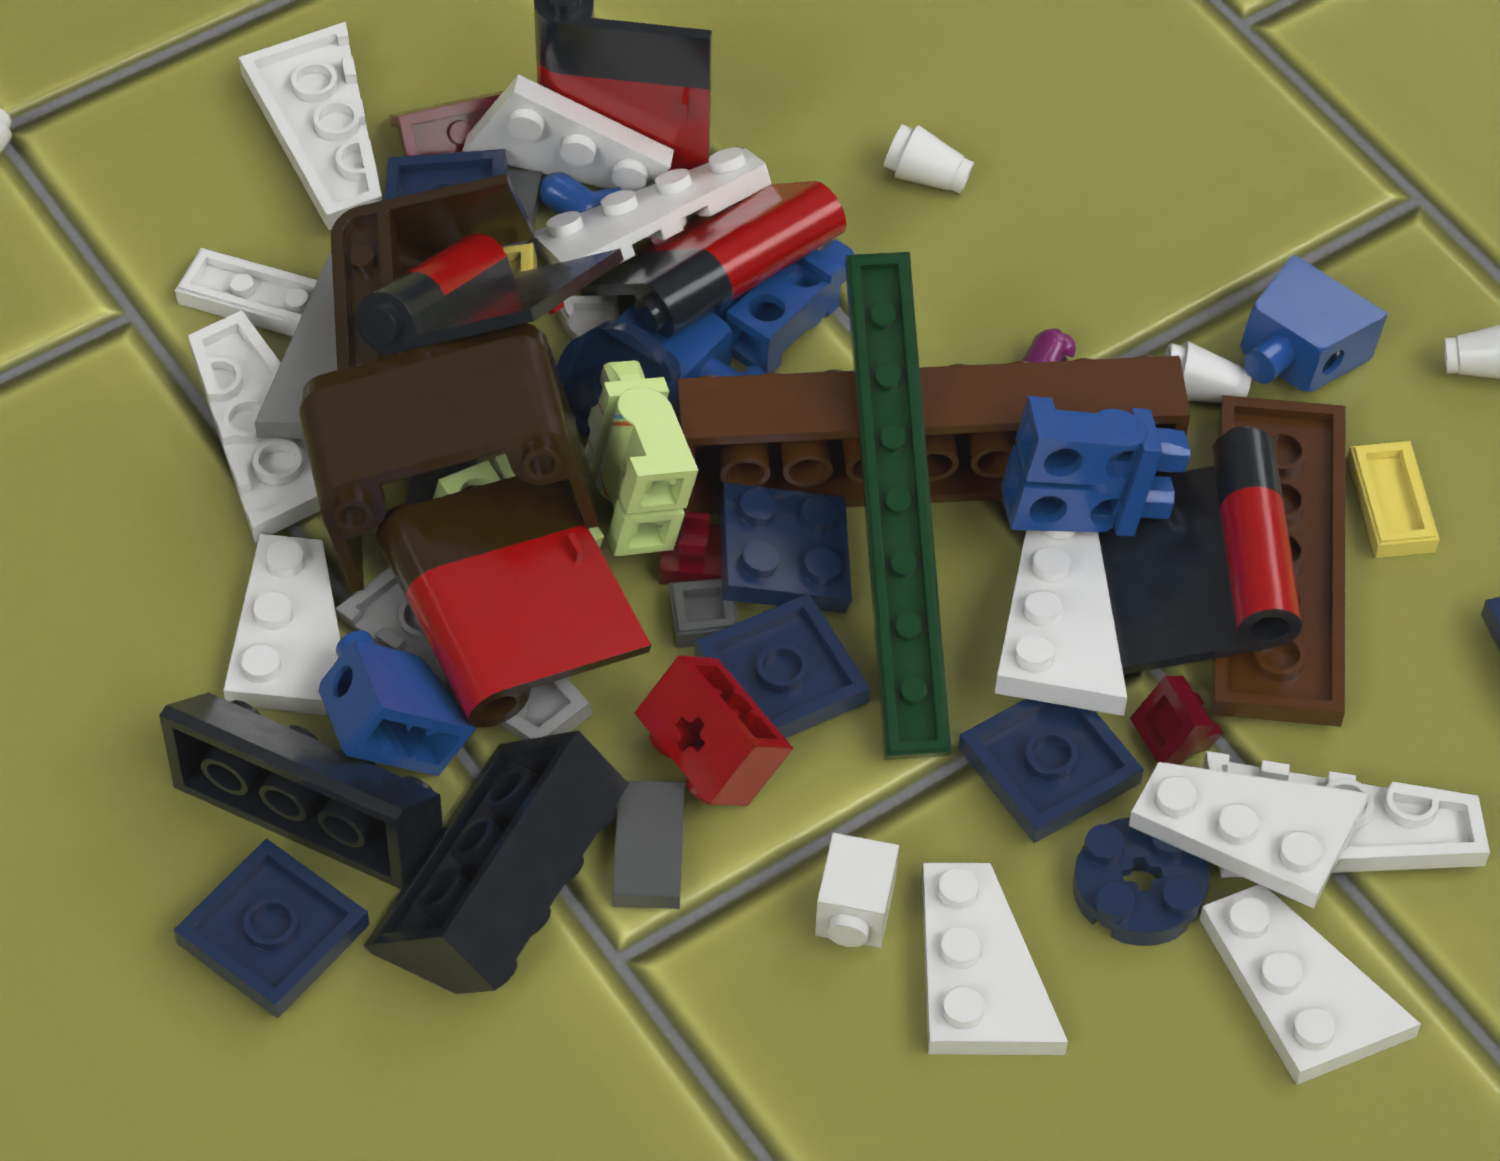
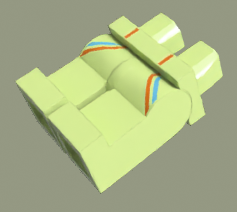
(639, 460)

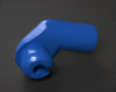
(566, 194)

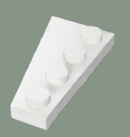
(318, 117)
(654, 210)
(268, 472)
(1062, 627)
(1399, 826)

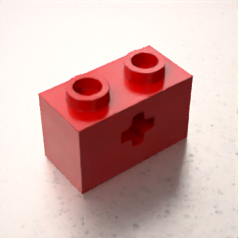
(712, 731)

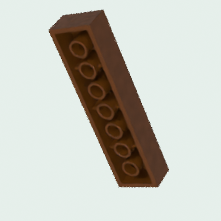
(805, 433)

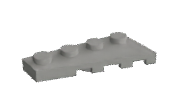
(307, 356)
(392, 624)

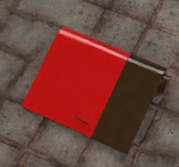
(508, 592)

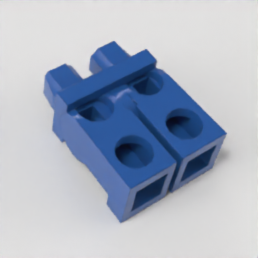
(785, 306)
(1090, 469)

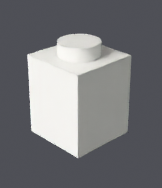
(856, 891)

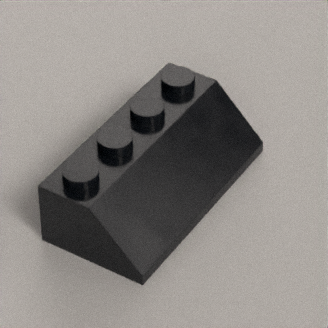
(300, 786)
(500, 863)

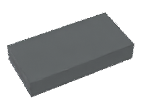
(649, 845)

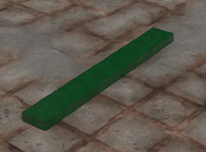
(897, 507)

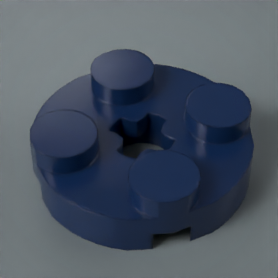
(606, 343)
(1117, 904)

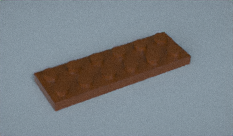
(1307, 675)

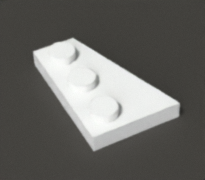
(559, 135)
(285, 628)
(1252, 825)
(979, 970)
(1301, 987)

